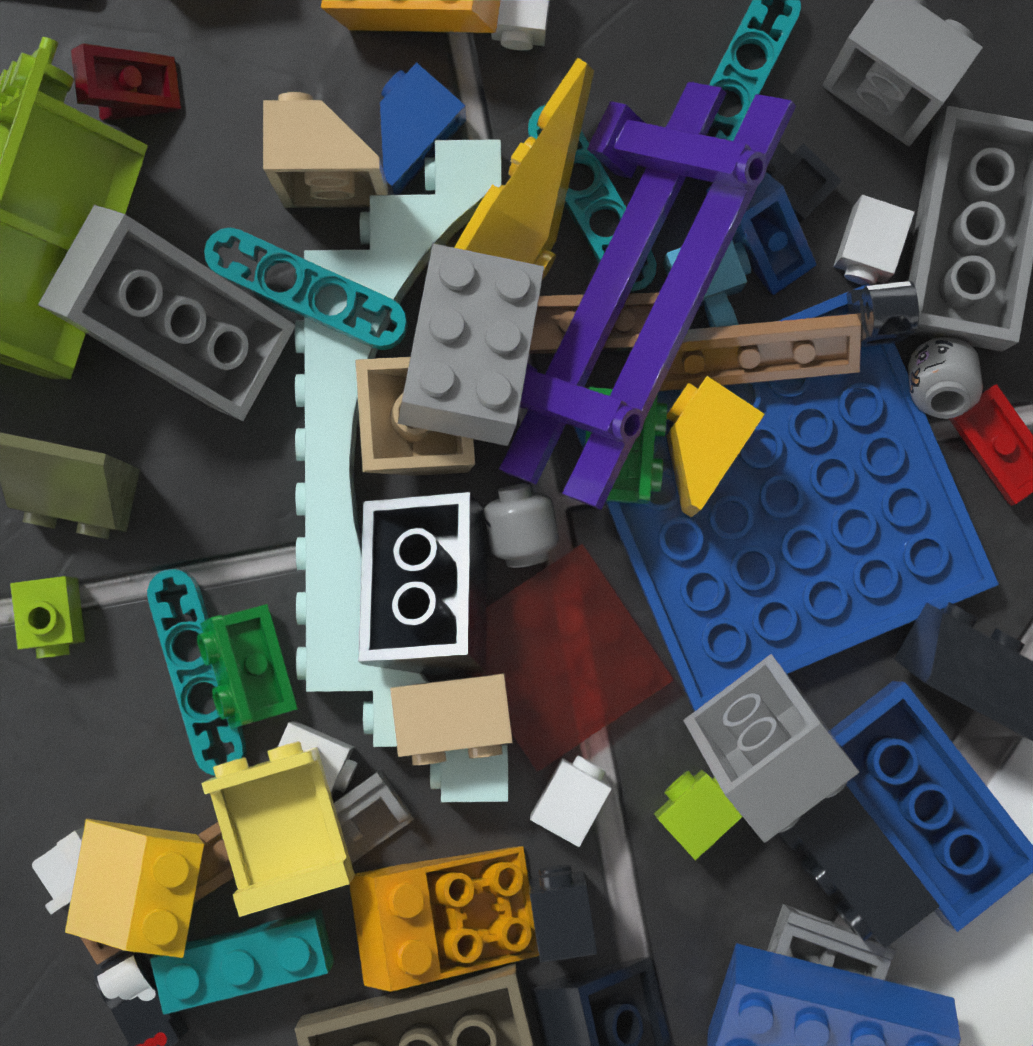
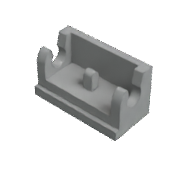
(370, 814)
(828, 944)

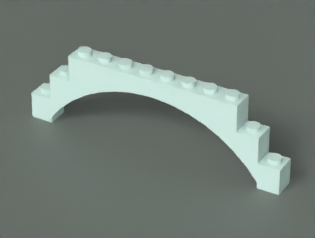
(331, 552)

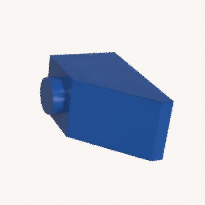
(412, 117)
(773, 237)

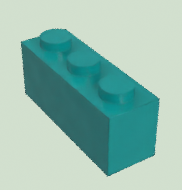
(244, 961)

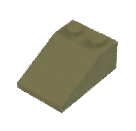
(67, 485)

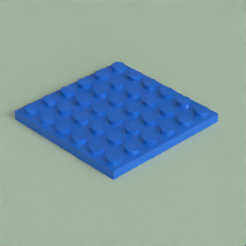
(814, 535)

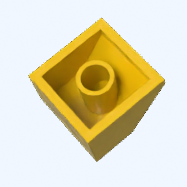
(706, 439)
(135, 887)

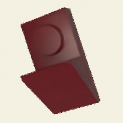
(124, 81)

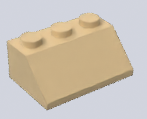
(316, 156)

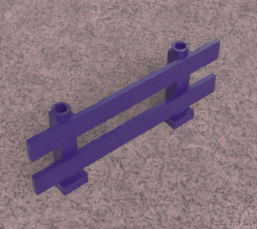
(669, 157)

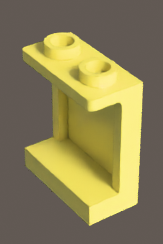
(279, 828)

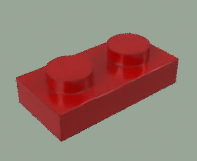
(999, 443)

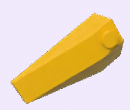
(525, 214)

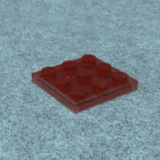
(568, 657)

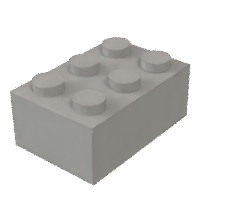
(901, 65)
(471, 345)
(769, 749)

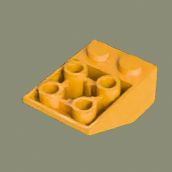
(443, 917)

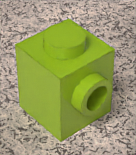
(48, 615)
(697, 812)

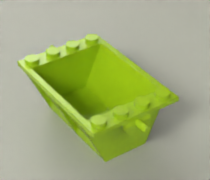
(50, 178)

